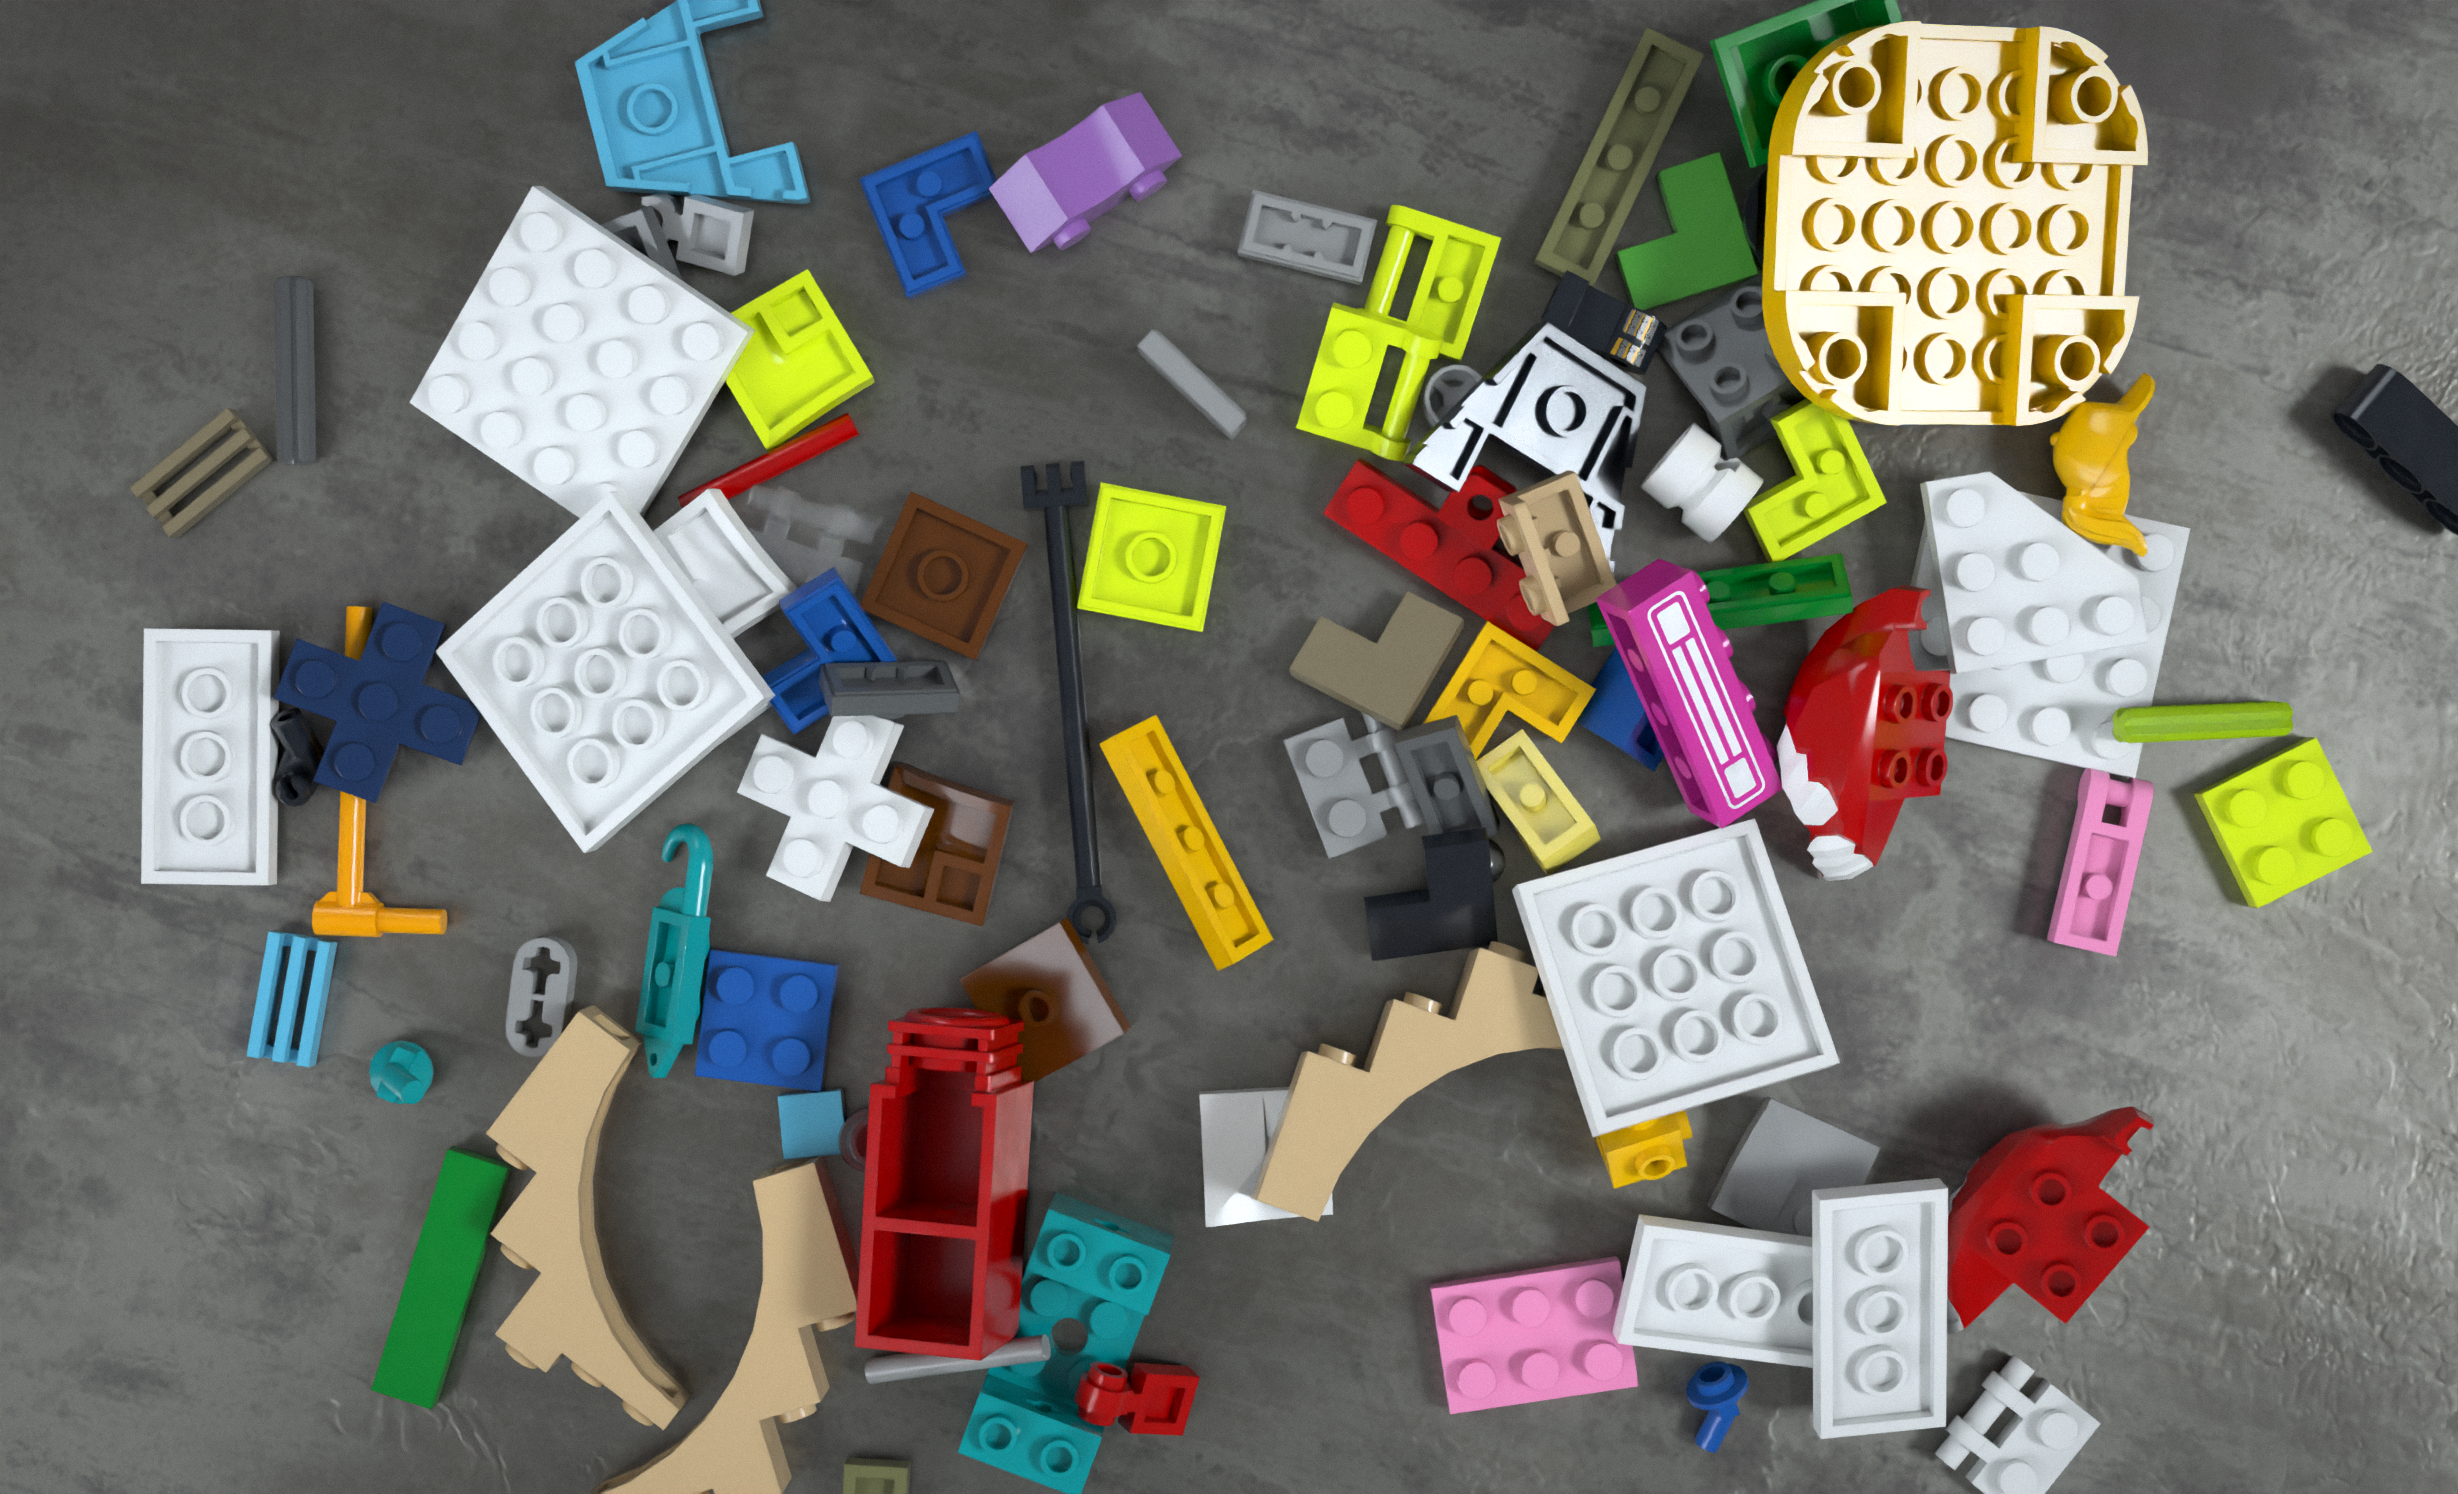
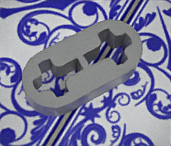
(526, 993)

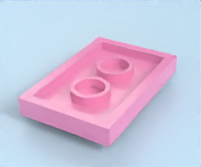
(1531, 1335)

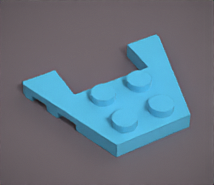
(661, 118)

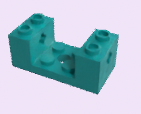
(1082, 1269)

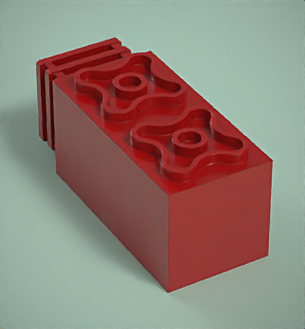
(945, 1187)

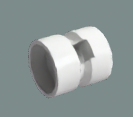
(1701, 483)

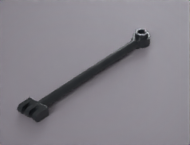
(1056, 505)

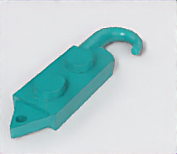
(676, 955)

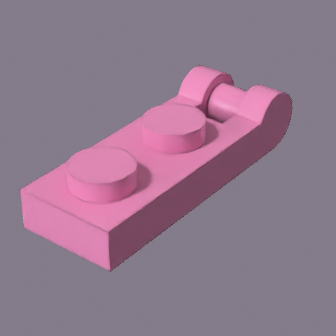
(2100, 863)

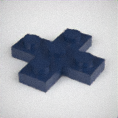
(379, 702)

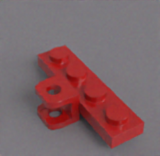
(1443, 545)

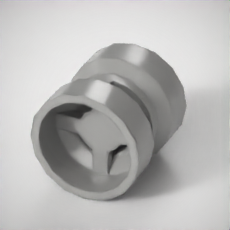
(1451, 383)

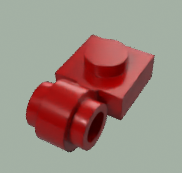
(1151, 1403)

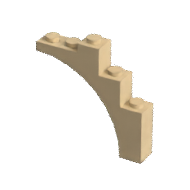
(1337, 1105)
(551, 1227)
(806, 1281)

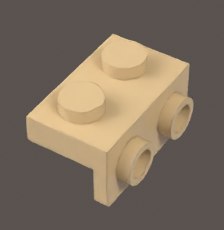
(1557, 547)

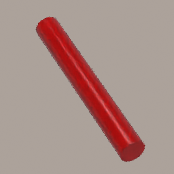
(779, 459)

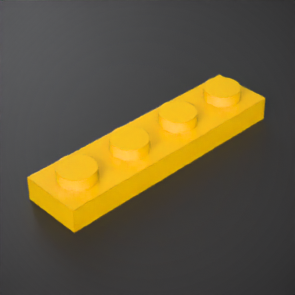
(1186, 842)

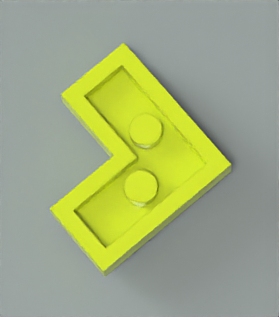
(1829, 485)

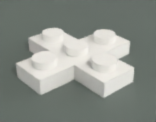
(835, 803)

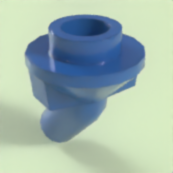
(1717, 1390)

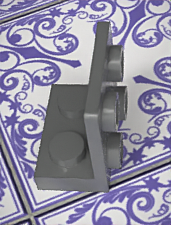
(1731, 368)

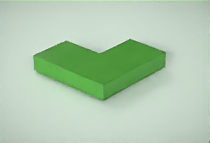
(1706, 241)

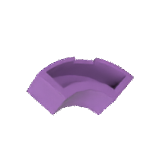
(1086, 173)

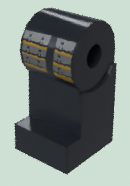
(1604, 324)

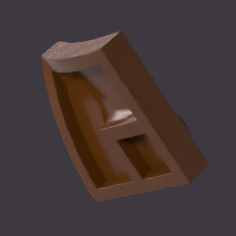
(957, 855)

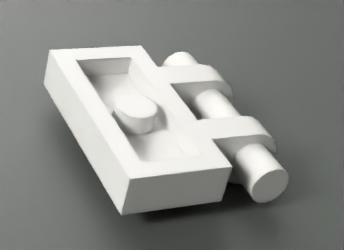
(2030, 1447)

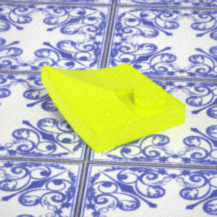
(794, 362)

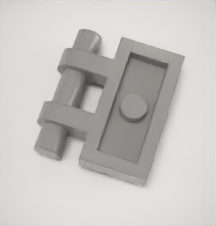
(1338, 789)

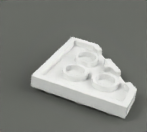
(2020, 580)

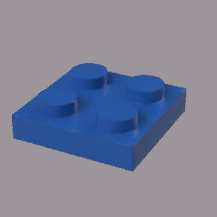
(767, 1019)

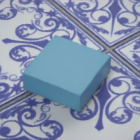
(811, 1122)

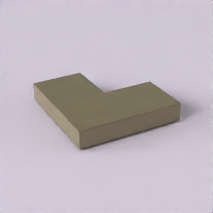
(1383, 676)

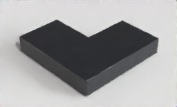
(1450, 913)

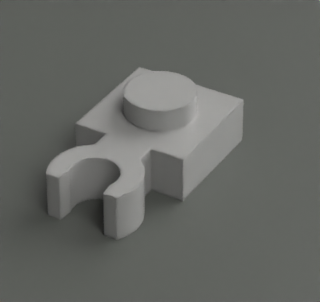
(706, 229)

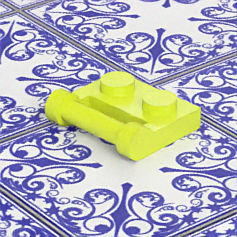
(1450, 279)
(1347, 377)

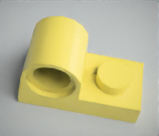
(1537, 803)

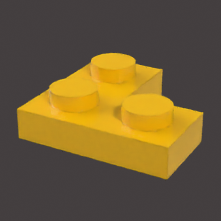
(1509, 676)

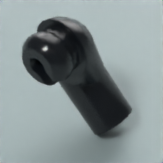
(300, 759)

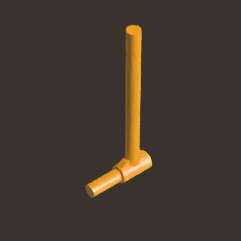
(349, 908)

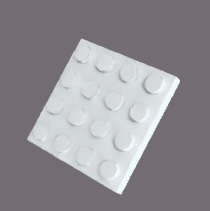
(580, 360)
(604, 671)
(2065, 703)
(1674, 977)

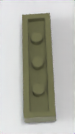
(1619, 157)

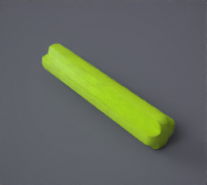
(2202, 721)

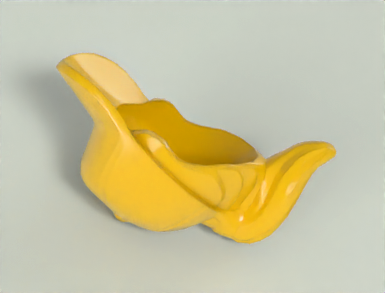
(2094, 467)

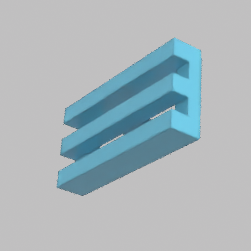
(267, 996)

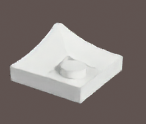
(724, 562)
(1234, 1145)

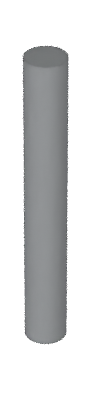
(913, 1365)

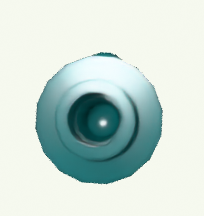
(401, 1072)

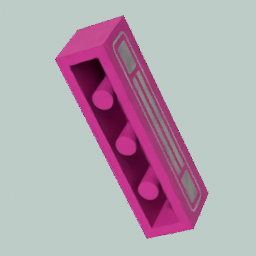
(1691, 691)

